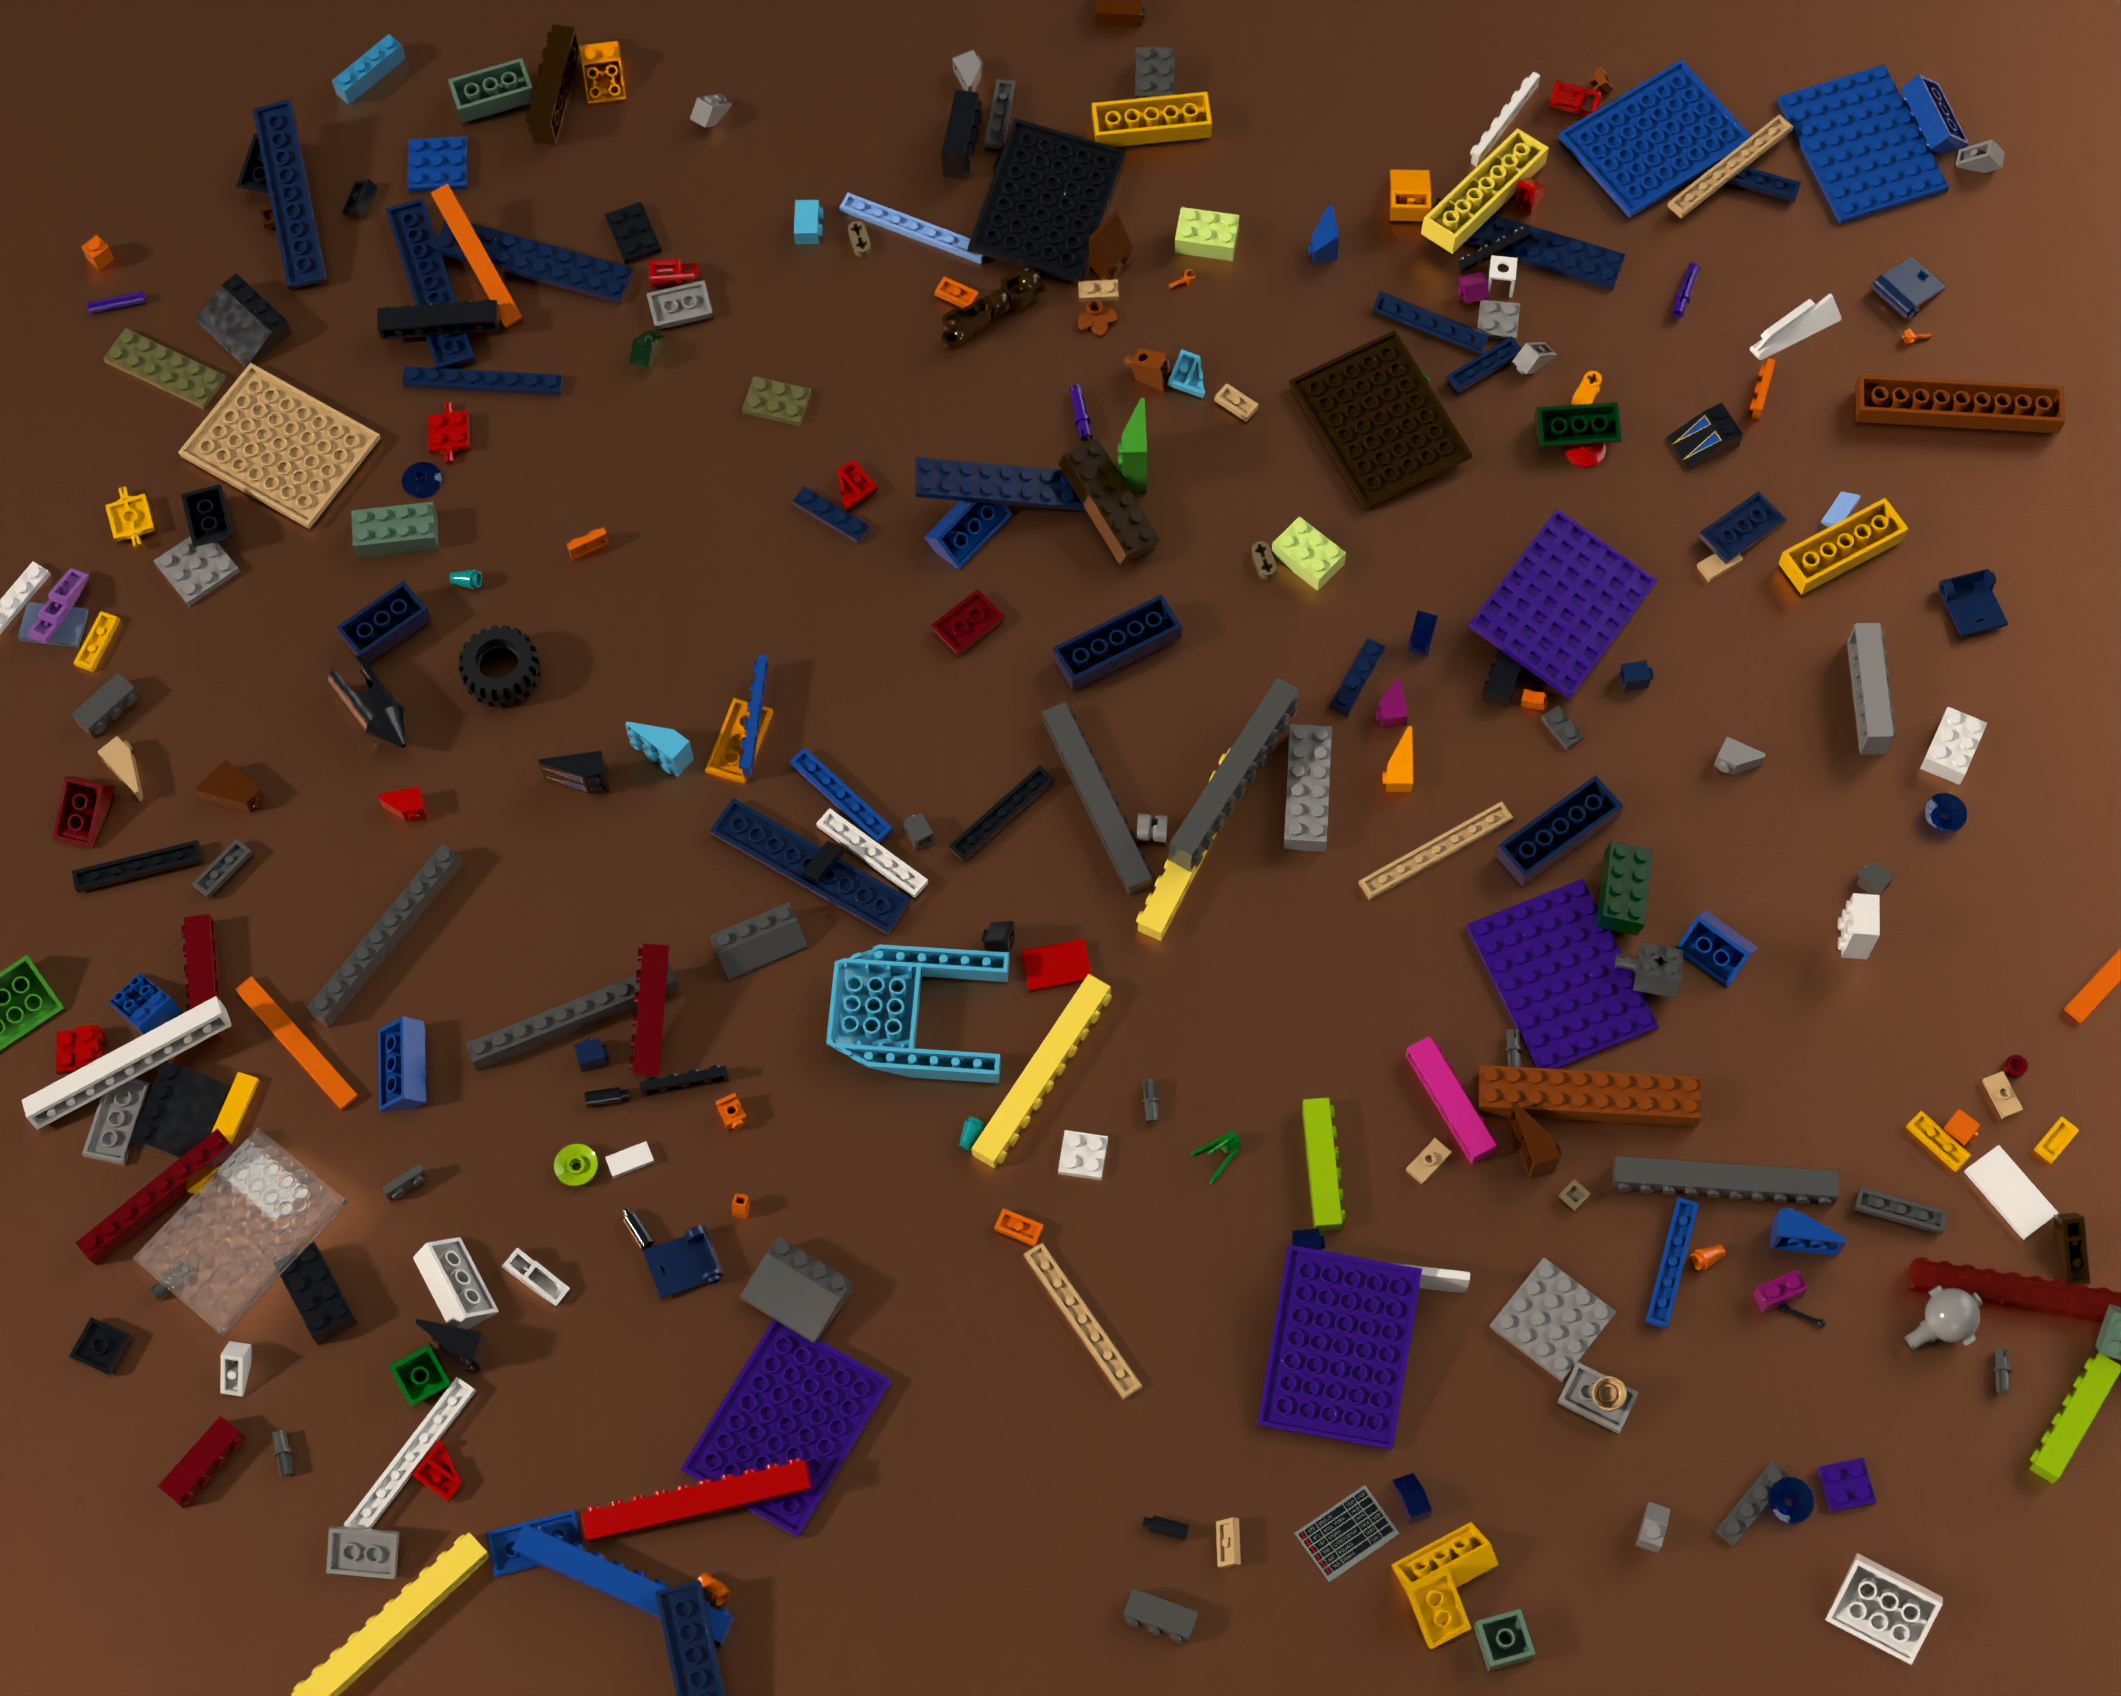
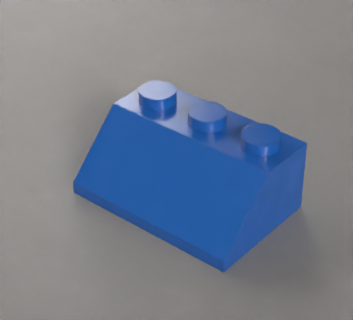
(1716, 948)

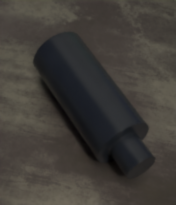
(605, 1096)
(637, 1229)
(1166, 1527)

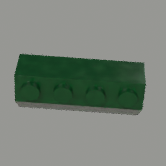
(1578, 424)

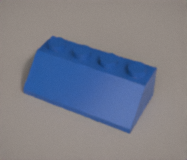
(1933, 115)
(966, 530)
(402, 1065)

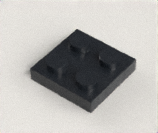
(100, 1346)

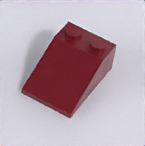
(82, 810)

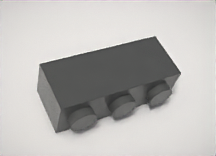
(105, 705)
(1160, 1616)

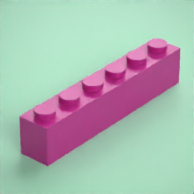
(1451, 1100)

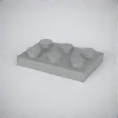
(679, 305)
(1579, 1399)
(362, 1552)

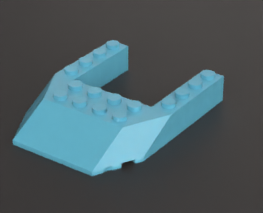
(878, 1010)

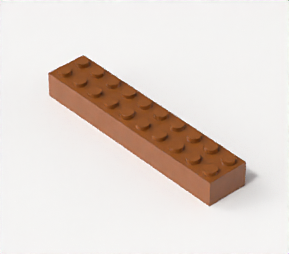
(1959, 404)
(1590, 1095)

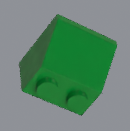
(420, 1373)

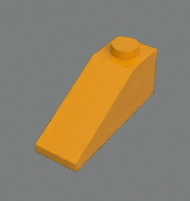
(1400, 766)

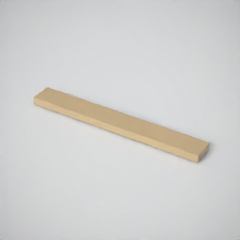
(1730, 166)
(1435, 850)
(1083, 1321)

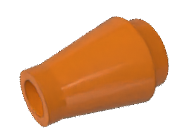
(1705, 1257)
(714, 1589)

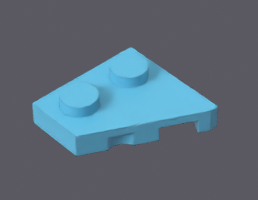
(1187, 374)

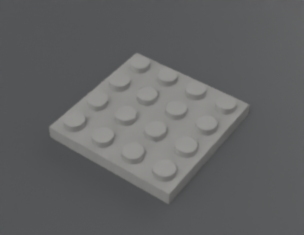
(1552, 1319)

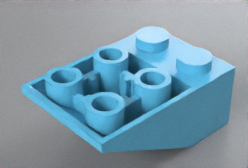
(661, 745)

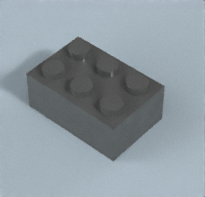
(1154, 72)

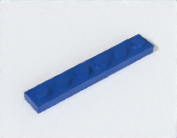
(752, 723)
(841, 795)
(1672, 1263)

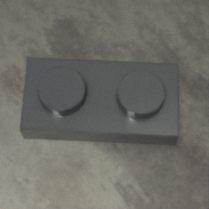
(1562, 727)
(409, 1179)

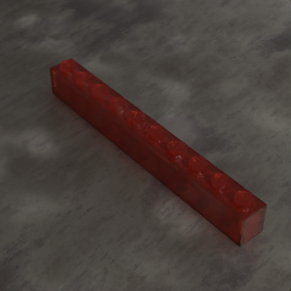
(2014, 1290)

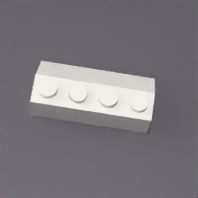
(455, 1283)

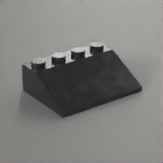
(243, 321)
(179, 1111)

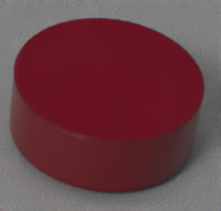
(2016, 1066)

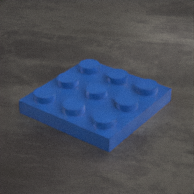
(436, 163)

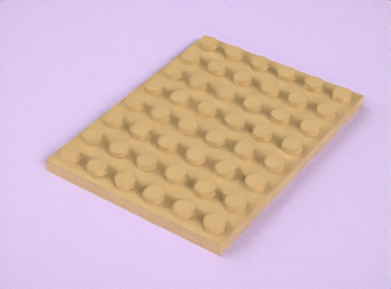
(279, 445)

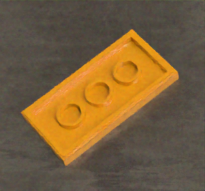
(728, 747)

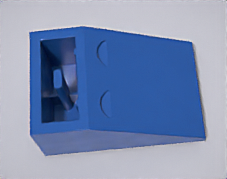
(144, 1004)

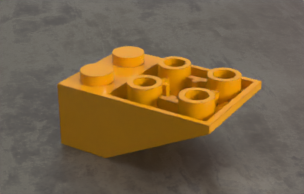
(602, 72)
(1409, 195)

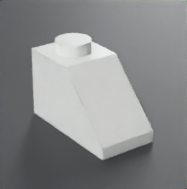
(235, 1368)

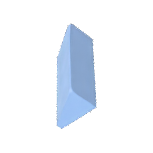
(1840, 508)

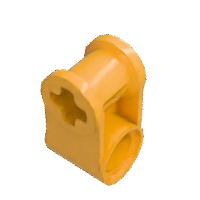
(1587, 392)

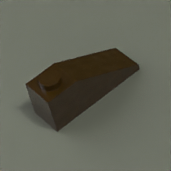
(2072, 1247)

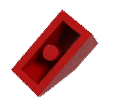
(1528, 194)
(405, 803)

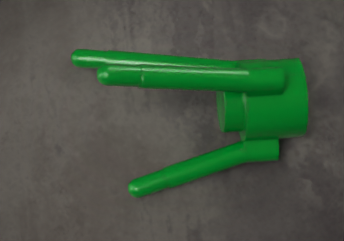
(1228, 1143)

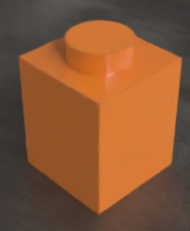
(97, 253)
(1962, 1128)

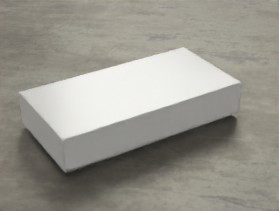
(629, 1159)

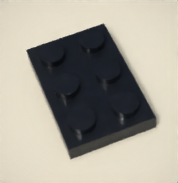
(633, 232)

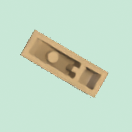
(121, 761)

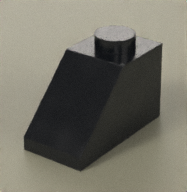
(999, 937)

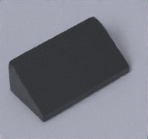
(360, 199)
(823, 862)

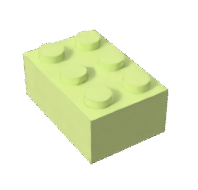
(1206, 234)
(1308, 553)

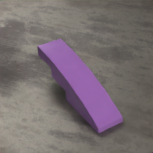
(58, 606)

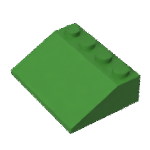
(1133, 451)
(24, 1000)

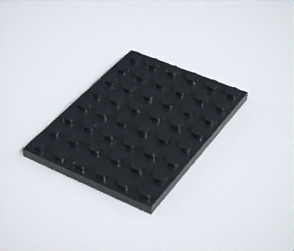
(1046, 200)

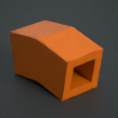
(1534, 700)
(740, 1206)

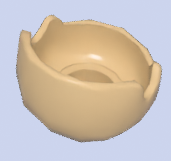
(1609, 1393)

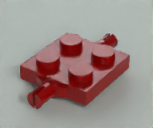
(448, 432)

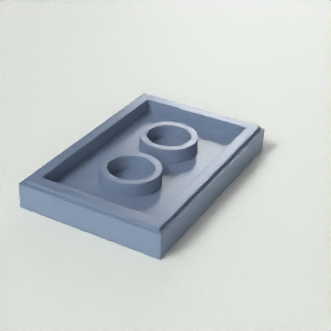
(68, 634)

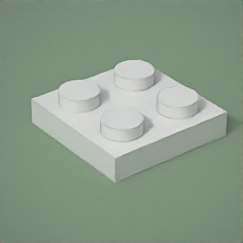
(1083, 1155)

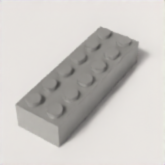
(1871, 688)
(1307, 788)

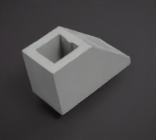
(709, 110)

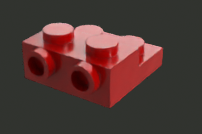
(78, 1048)

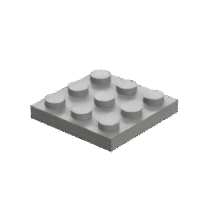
(196, 569)

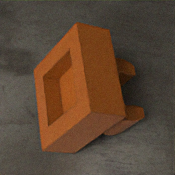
(1602, 80)

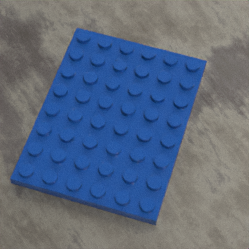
(1654, 138)
(1862, 144)

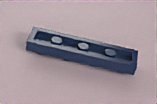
(1766, 183)
(1484, 365)
(831, 515)
(1357, 677)

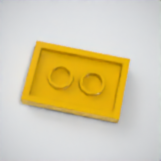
(1438, 1607)

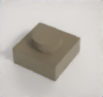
(1574, 1195)

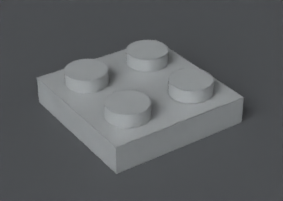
(1498, 319)

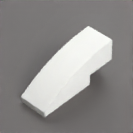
(535, 1277)

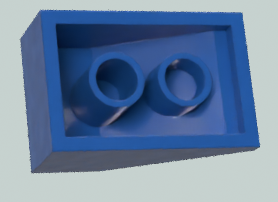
(1803, 1234)

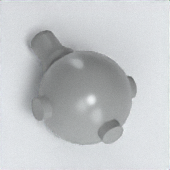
(1949, 1316)

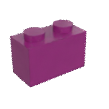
(1780, 1291)

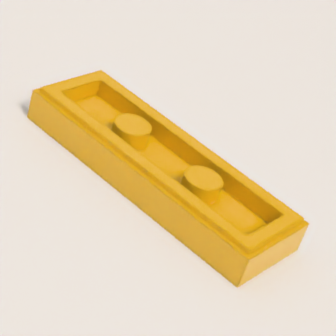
(97, 641)
(1938, 1141)

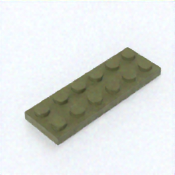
(164, 368)

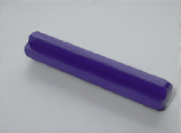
(116, 302)

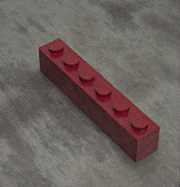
(201, 962)
(650, 1009)

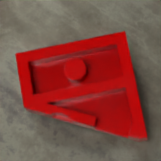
(854, 484)
(439, 1472)

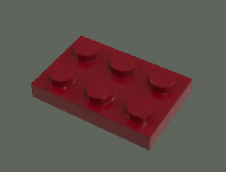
(967, 622)

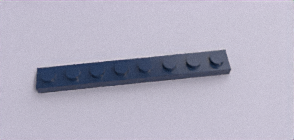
(482, 381)

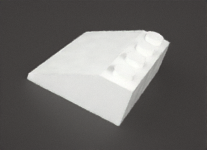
(1884, 1608)

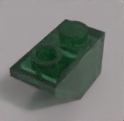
(646, 348)

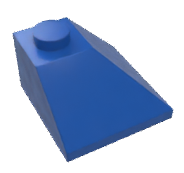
(1325, 238)

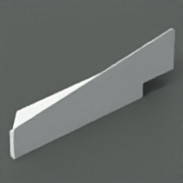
(1796, 326)

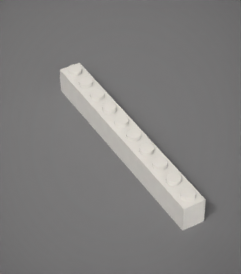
(126, 1063)

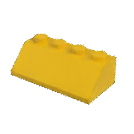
(1461, 1551)

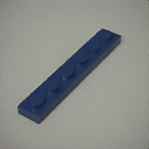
(1431, 322)

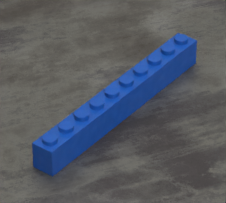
(603, 1575)

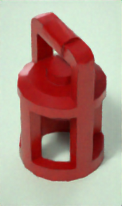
(1577, 103)
(671, 279)

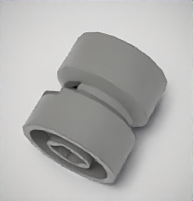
(1152, 827)

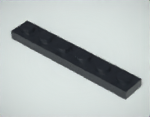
(1001, 813)
(137, 866)

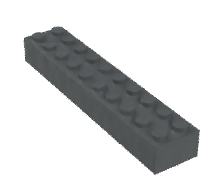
(1233, 775)

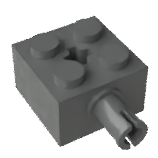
(1655, 969)

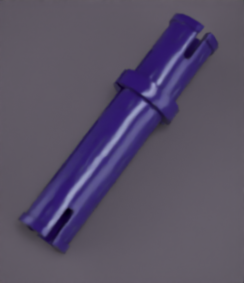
(1683, 296)
(1082, 420)

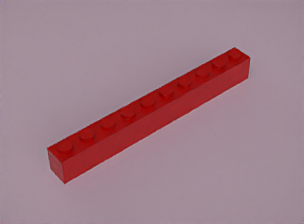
(696, 1501)

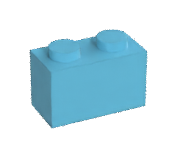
(807, 222)

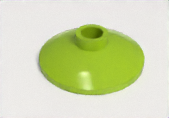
(571, 1156)

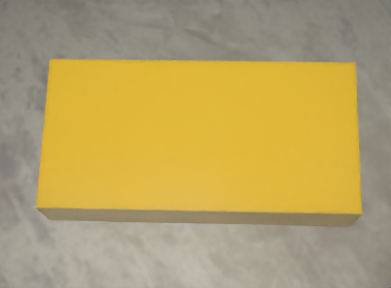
(2056, 1139)

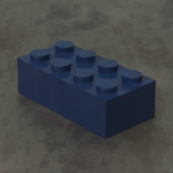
(384, 622)

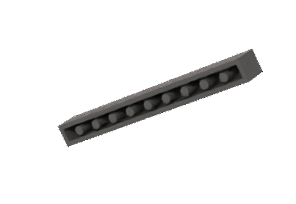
(1097, 799)
(385, 935)
(558, 1022)
(1725, 1180)

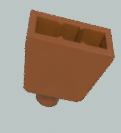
(1150, 368)

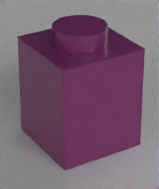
(1473, 287)

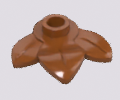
(1096, 320)

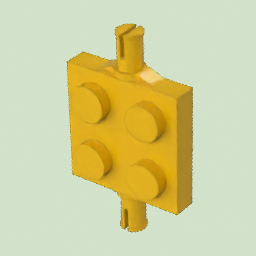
(130, 517)

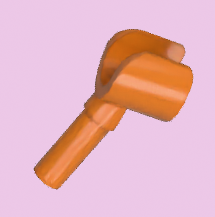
(1186, 279)
(1910, 337)

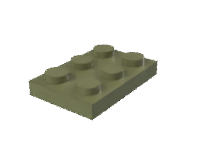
(776, 401)

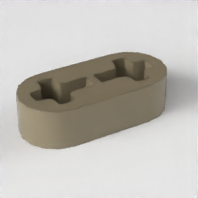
(855, 240)
(1259, 561)

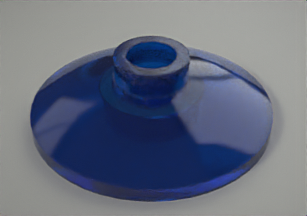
(424, 486)
(1951, 807)
(1801, 1498)

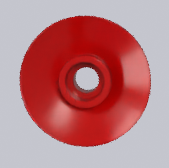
(1586, 456)

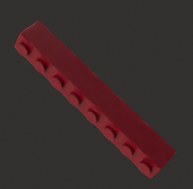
(155, 1197)

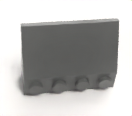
(797, 1290)

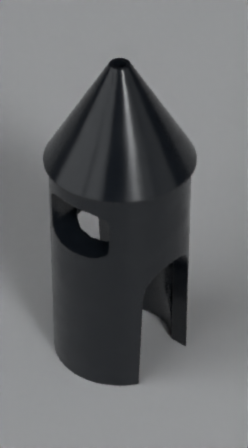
(374, 709)

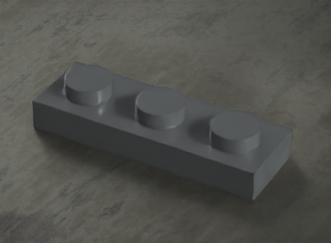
(222, 868)

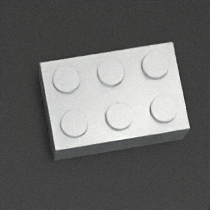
(1953, 745)
(1859, 926)

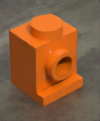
(728, 1104)

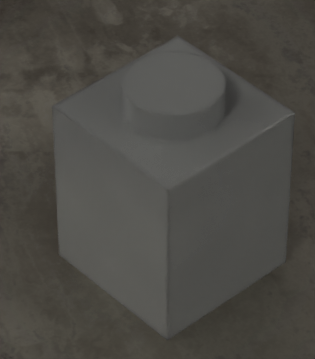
(918, 831)
(1874, 879)

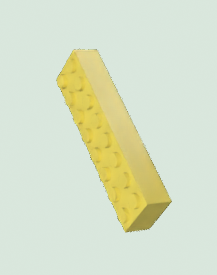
(1484, 191)

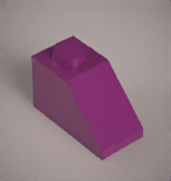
(1392, 707)

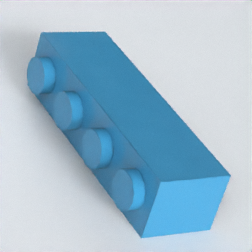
(369, 69)

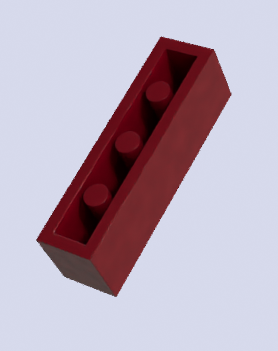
(201, 1462)

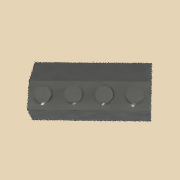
(758, 941)

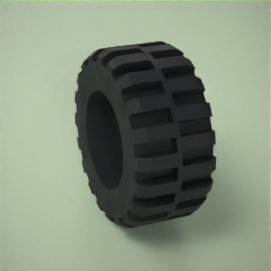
(491, 644)

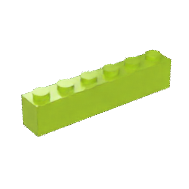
(1322, 1164)
(2075, 1418)

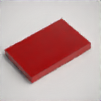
(1056, 965)

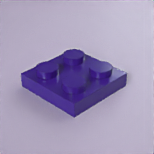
(1846, 1485)

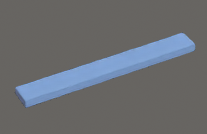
(909, 226)

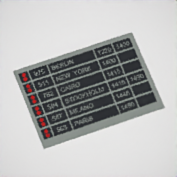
(1347, 1533)

